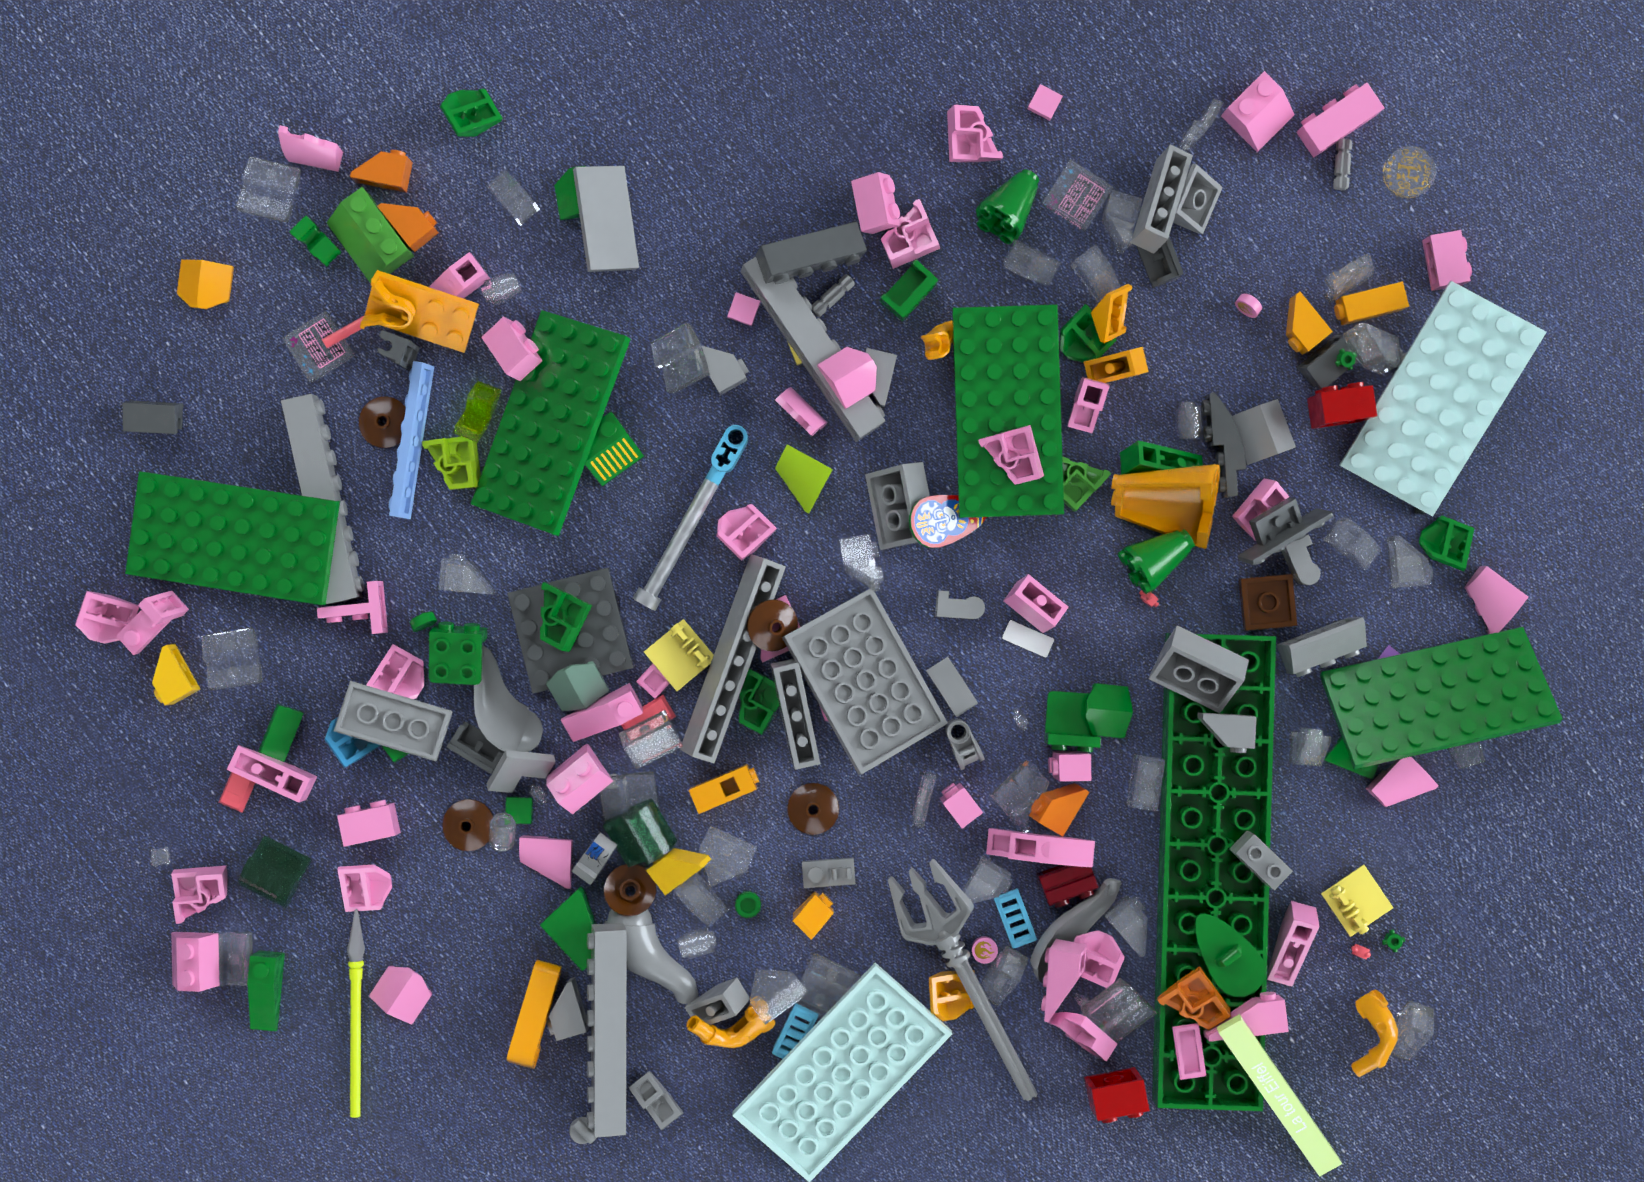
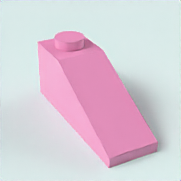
(604, 713)
(272, 773)
(1293, 942)
(1261, 1014)

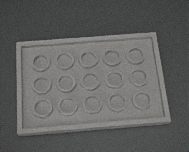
(865, 681)

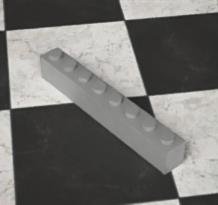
(811, 344)
(318, 479)
(730, 662)
(608, 1029)

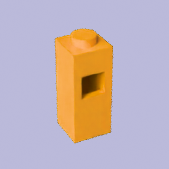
(1371, 303)
(724, 788)

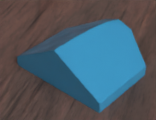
(347, 748)

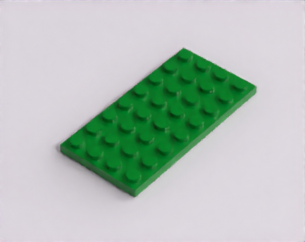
(1002, 383)
(551, 423)
(232, 538)
(1439, 698)

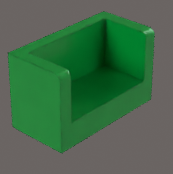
(909, 290)

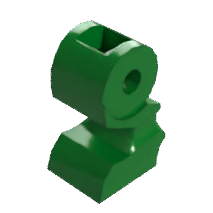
(316, 241)

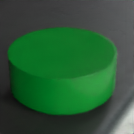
(423, 621)
(748, 904)

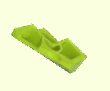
(456, 460)
(802, 476)

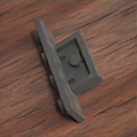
(1279, 528)

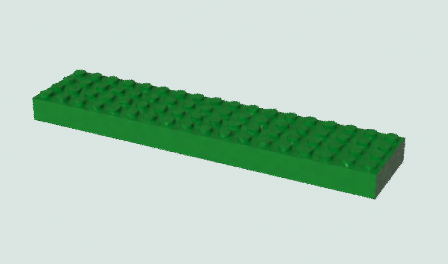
(1204, 810)

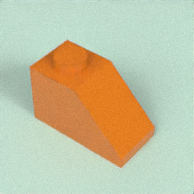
(385, 171)
(410, 223)
(1058, 807)

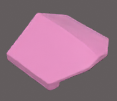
(850, 375)
(744, 530)
(104, 616)
(399, 673)
(364, 887)
(1102, 957)
(401, 993)

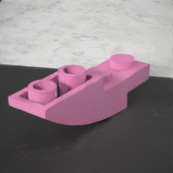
(1040, 848)

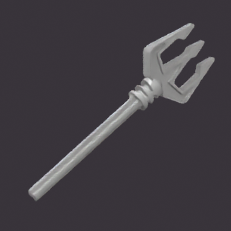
(943, 931)

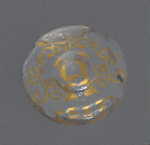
(1409, 172)

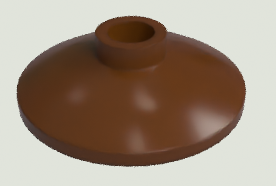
(389, 434)
(761, 622)
(809, 795)
(477, 815)
(623, 878)

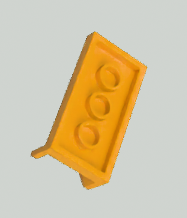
(419, 311)

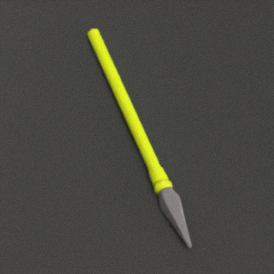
(355, 952)

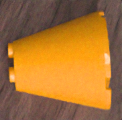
(1169, 500)

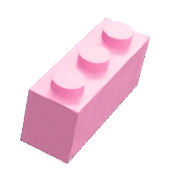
(1339, 118)

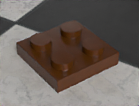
(1267, 602)

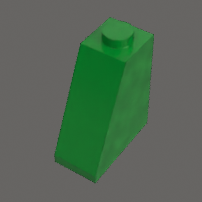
(570, 926)

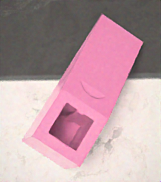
(461, 277)
(1065, 967)

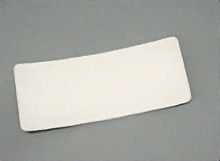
(1028, 638)

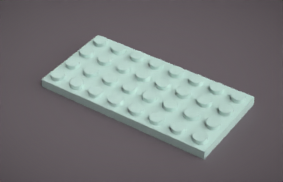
(1442, 398)
(842, 1072)

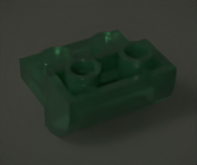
(641, 833)
(274, 871)

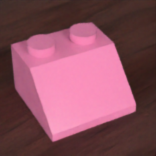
(1259, 112)
(578, 779)
(195, 961)

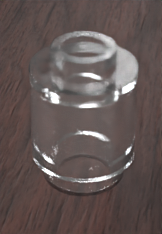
(501, 288)
(1188, 420)
(502, 832)
(697, 943)

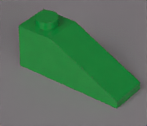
(1152, 457)
(264, 989)

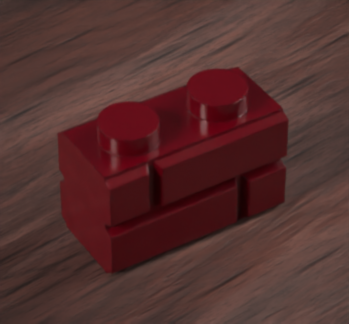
(1066, 882)

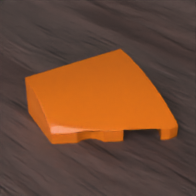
(1197, 999)

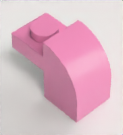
(1087, 403)

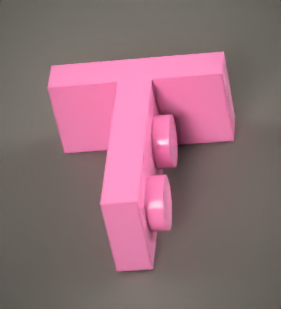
(375, 607)
(154, 616)

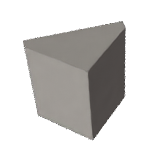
(1197, 200)
(1263, 431)

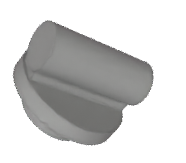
(580, 1132)

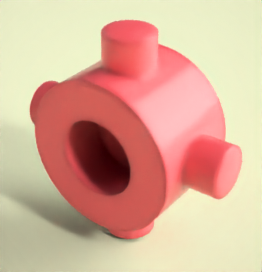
(1149, 598)
(1361, 951)

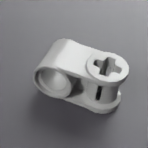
(964, 747)

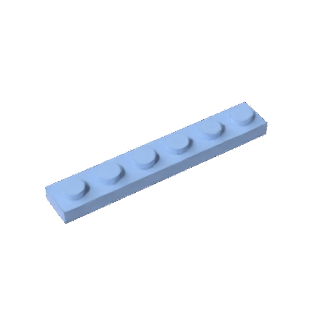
(411, 440)

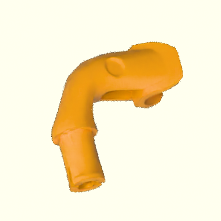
(938, 341)
(1375, 1009)
(735, 1036)

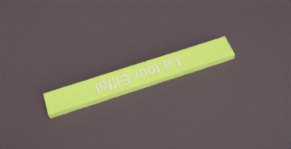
(1278, 1094)

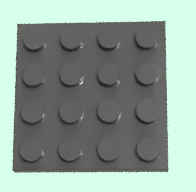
(599, 640)

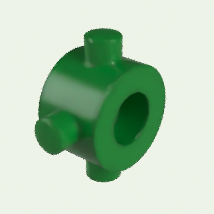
(1345, 359)
(1393, 940)

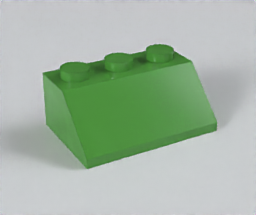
(368, 235)

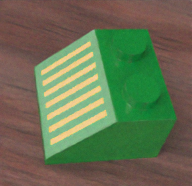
(611, 450)

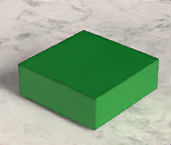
(520, 809)

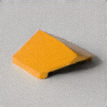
(204, 283)
(1110, 314)
(948, 996)

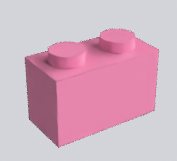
(876, 203)
(1446, 259)
(512, 348)
(1035, 603)
(1070, 765)
(960, 804)
(368, 824)

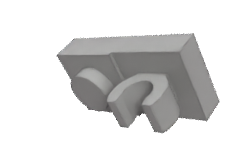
(828, 872)

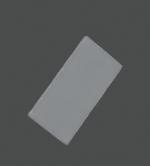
(605, 218)
(393, 721)

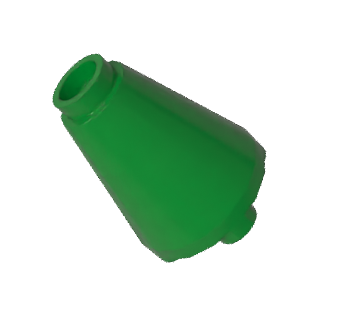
(1008, 207)
(1155, 558)

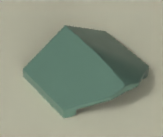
(577, 686)

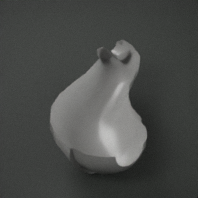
(499, 715)
(1074, 922)
(649, 958)

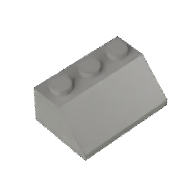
(892, 498)
(1323, 646)
(1199, 669)

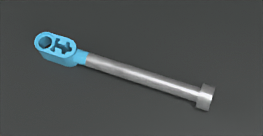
(649, 594)

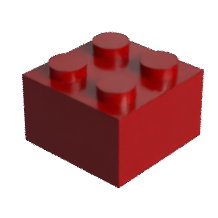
(1344, 406)
(1117, 1094)

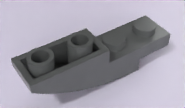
(1223, 433)

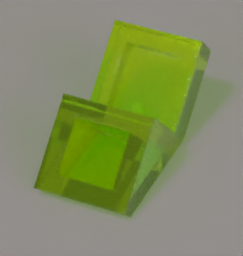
(478, 411)

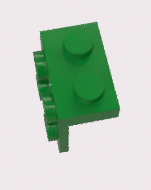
(456, 653)
(1067, 722)

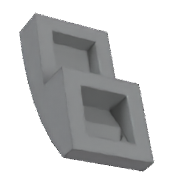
(952, 687)
(656, 1100)

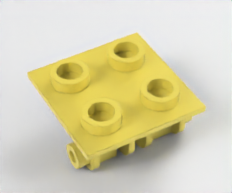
(679, 655)
(1357, 901)

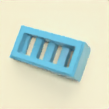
(1024, 939)
(783, 1044)

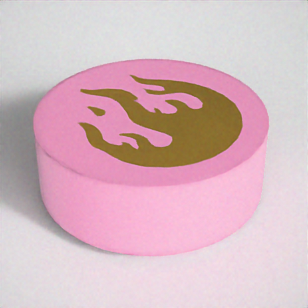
(1248, 305)
(984, 949)

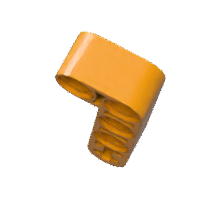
(534, 1014)

